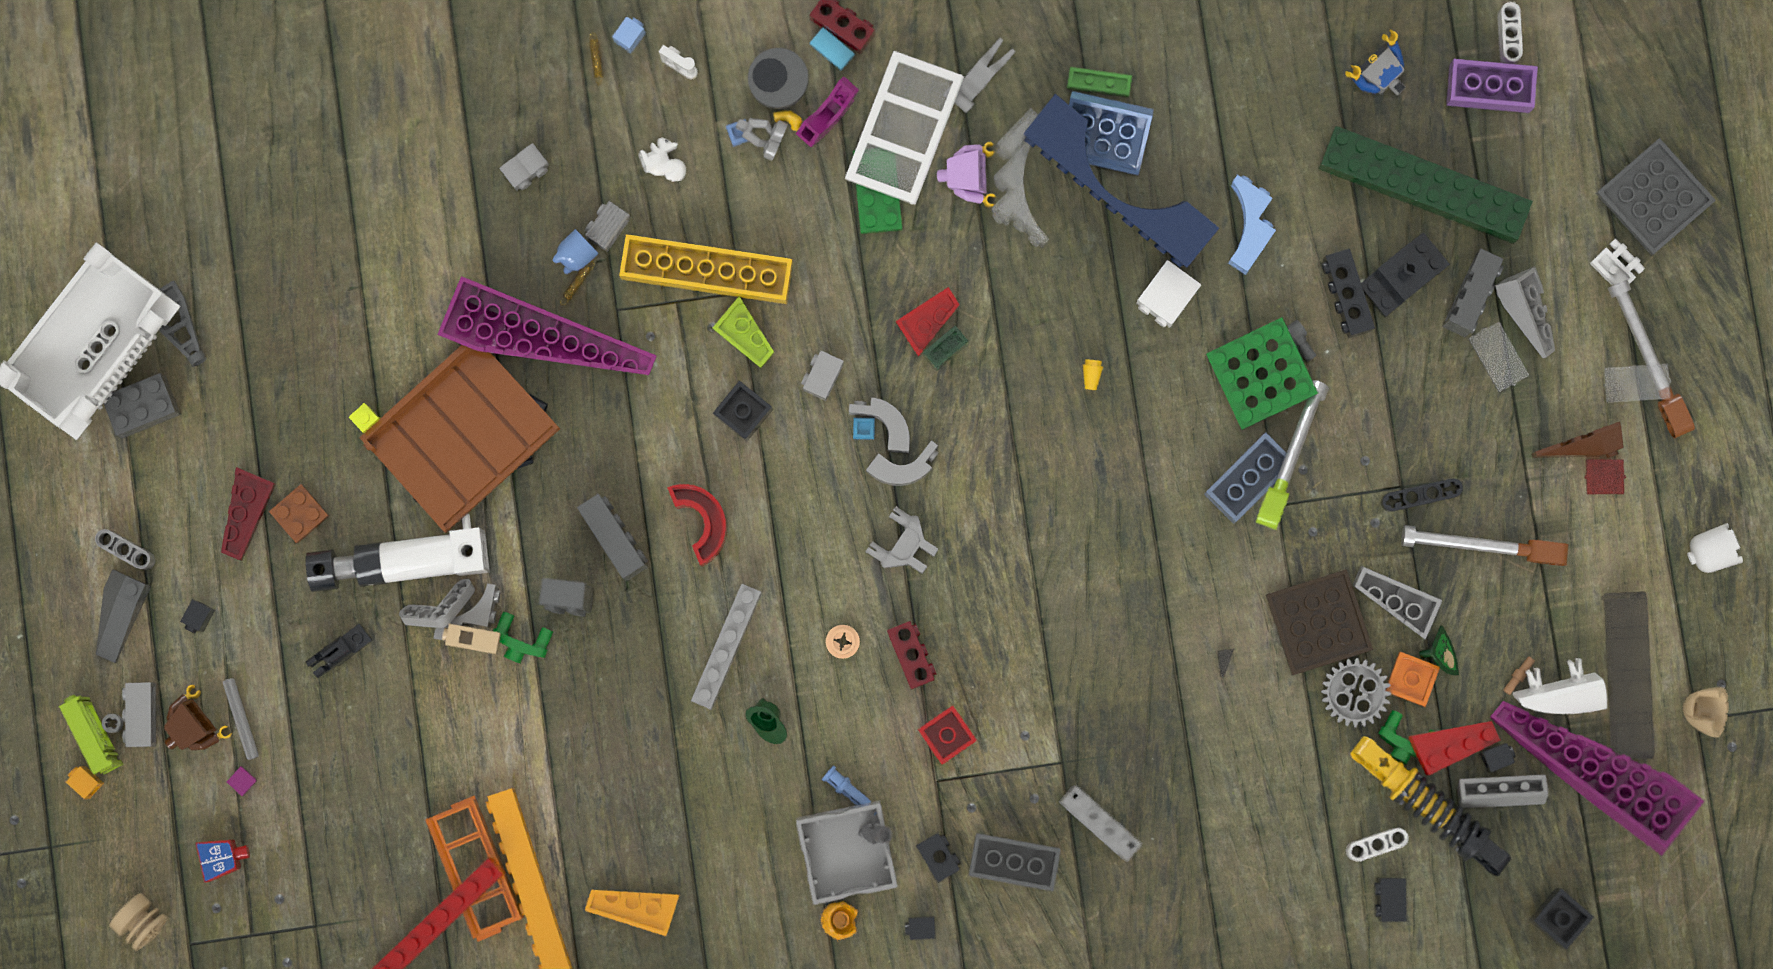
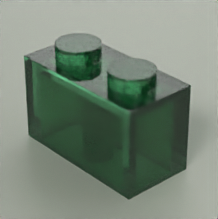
(945, 348)

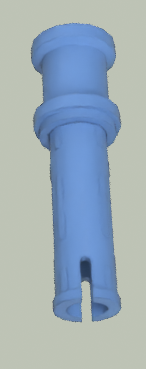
(844, 786)

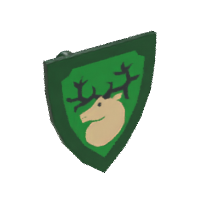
(1442, 653)

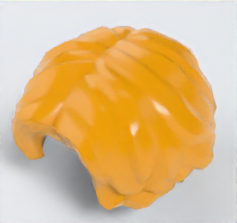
(839, 920)

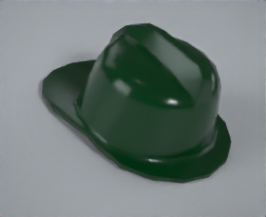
(767, 722)

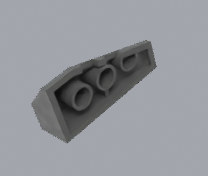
(119, 610)

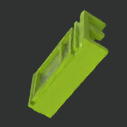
(90, 734)

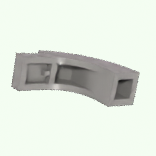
(897, 427)
(902, 475)

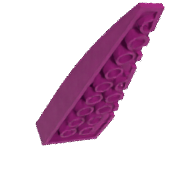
(508, 326)
(1629, 792)

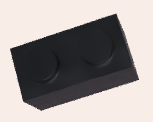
(1391, 900)

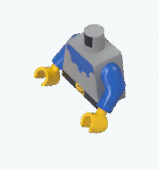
(1381, 69)

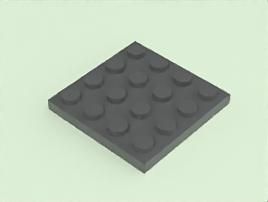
(1655, 197)

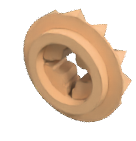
(837, 633)

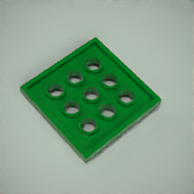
(1239, 349)

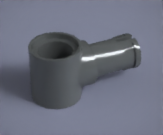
(1299, 335)

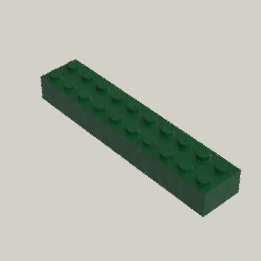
(1425, 185)

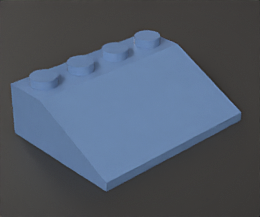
(1114, 131)

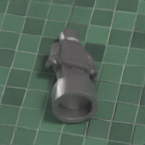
(880, 834)

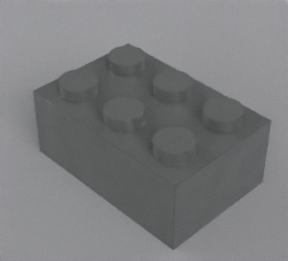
(141, 406)

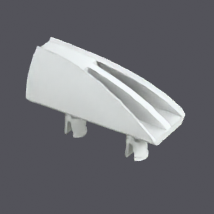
(1568, 696)

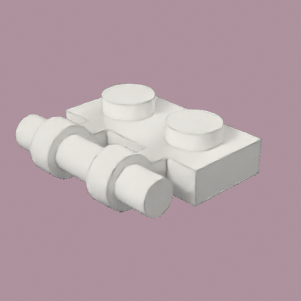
(1612, 269)

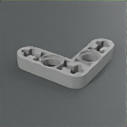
(442, 614)

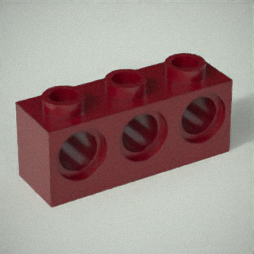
(847, 33)
(908, 666)

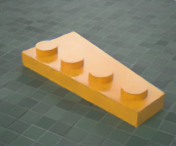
(637, 909)

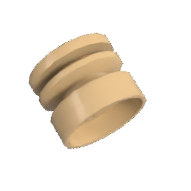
(140, 923)

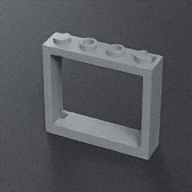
(1099, 823)

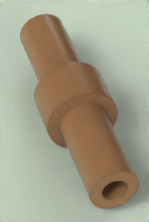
(1519, 675)

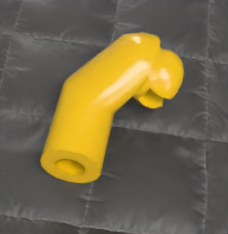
(789, 116)

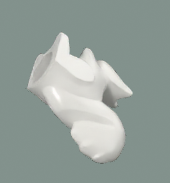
(658, 162)

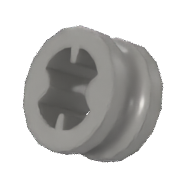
(110, 729)

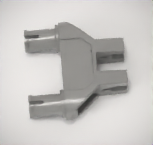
(906, 546)

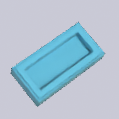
(832, 49)

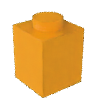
(84, 782)

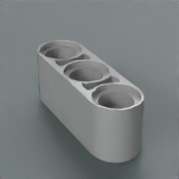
(116, 545)

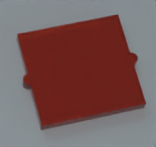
(1605, 477)

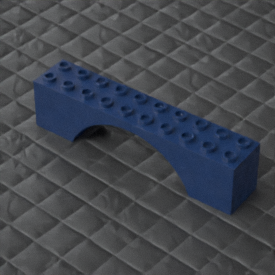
(1175, 229)

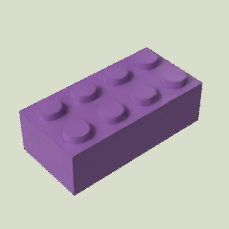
(1491, 85)

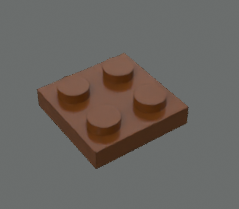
(299, 513)

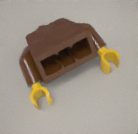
(189, 725)

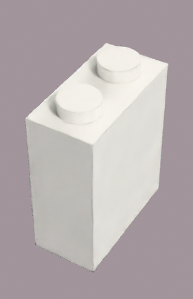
(1168, 294)

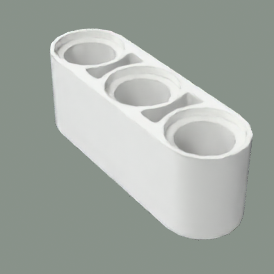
(1513, 24)
(1387, 844)

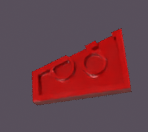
(926, 320)

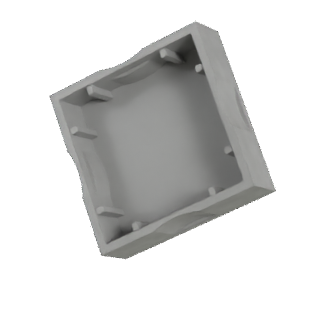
(840, 859)

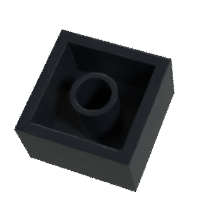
(743, 411)
(1561, 918)

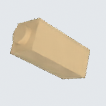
(471, 638)

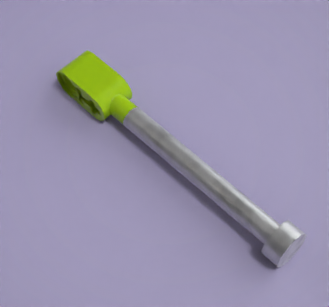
(1277, 497)

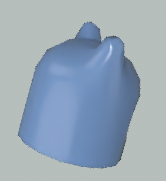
(574, 252)

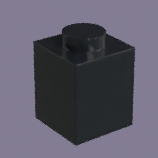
(197, 616)
(1498, 757)
(920, 928)

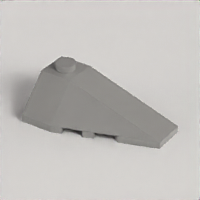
(1523, 302)

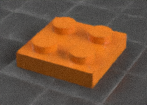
(1412, 679)

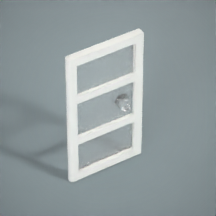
(904, 127)

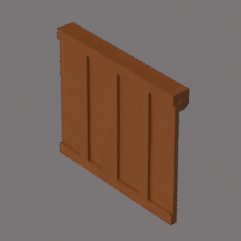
(459, 434)

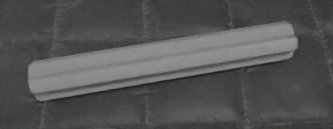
(240, 719)

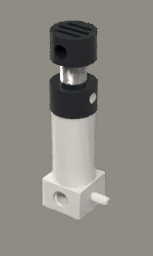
(402, 560)

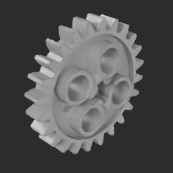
(1375, 698)

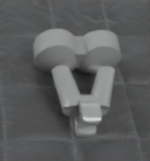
(776, 134)

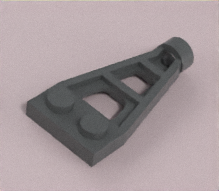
(173, 291)

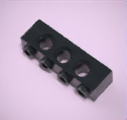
(1344, 261)

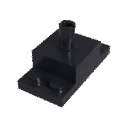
(1404, 274)

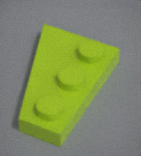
(743, 333)

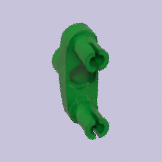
(517, 649)
(1402, 747)

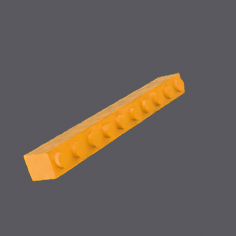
(528, 880)

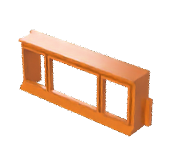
(484, 834)

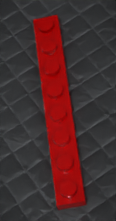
(442, 916)

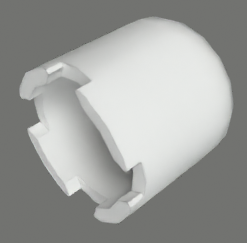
(1714, 549)

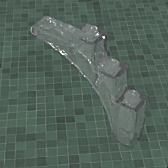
(1010, 179)

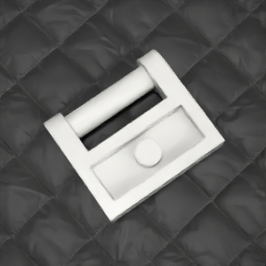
(685, 66)

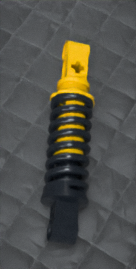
(1412, 788)

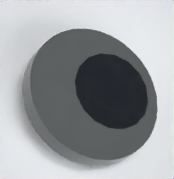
(778, 78)

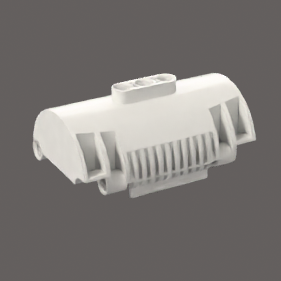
(49, 361)

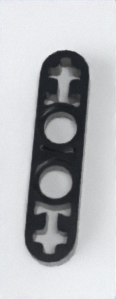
(1421, 492)

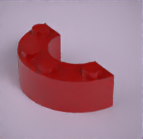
(713, 515)

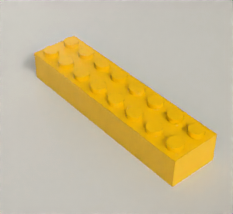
(706, 269)

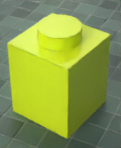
(364, 417)

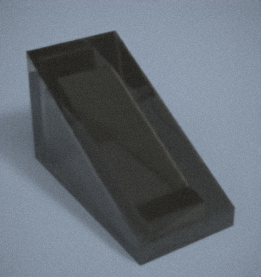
(1223, 659)

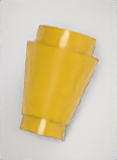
(1092, 372)

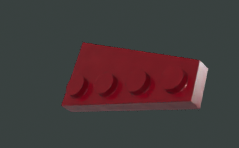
(246, 508)

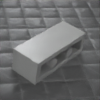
(139, 714)

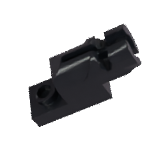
(340, 650)

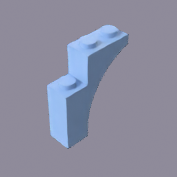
(1255, 232)

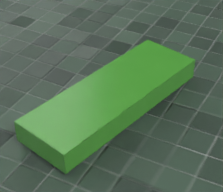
(1099, 82)

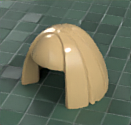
(1707, 710)

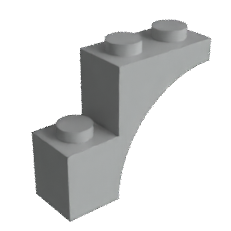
(481, 614)

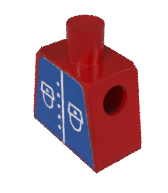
(220, 858)

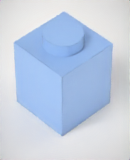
(629, 34)

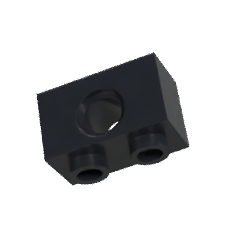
(948, 866)

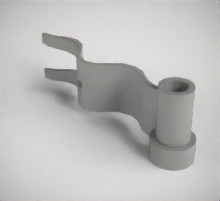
(979, 77)

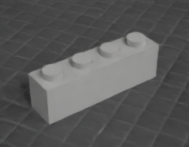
(1502, 791)

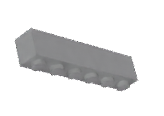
(726, 646)

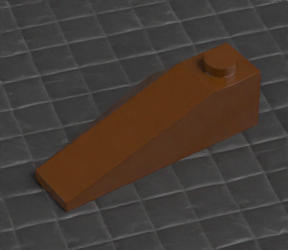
(1593, 444)

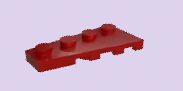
(1448, 746)

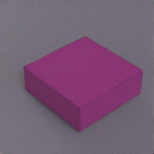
(242, 781)

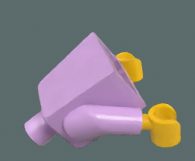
(967, 173)

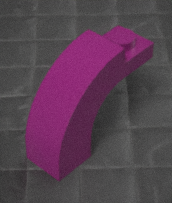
(829, 113)

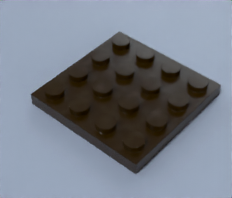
(1319, 622)

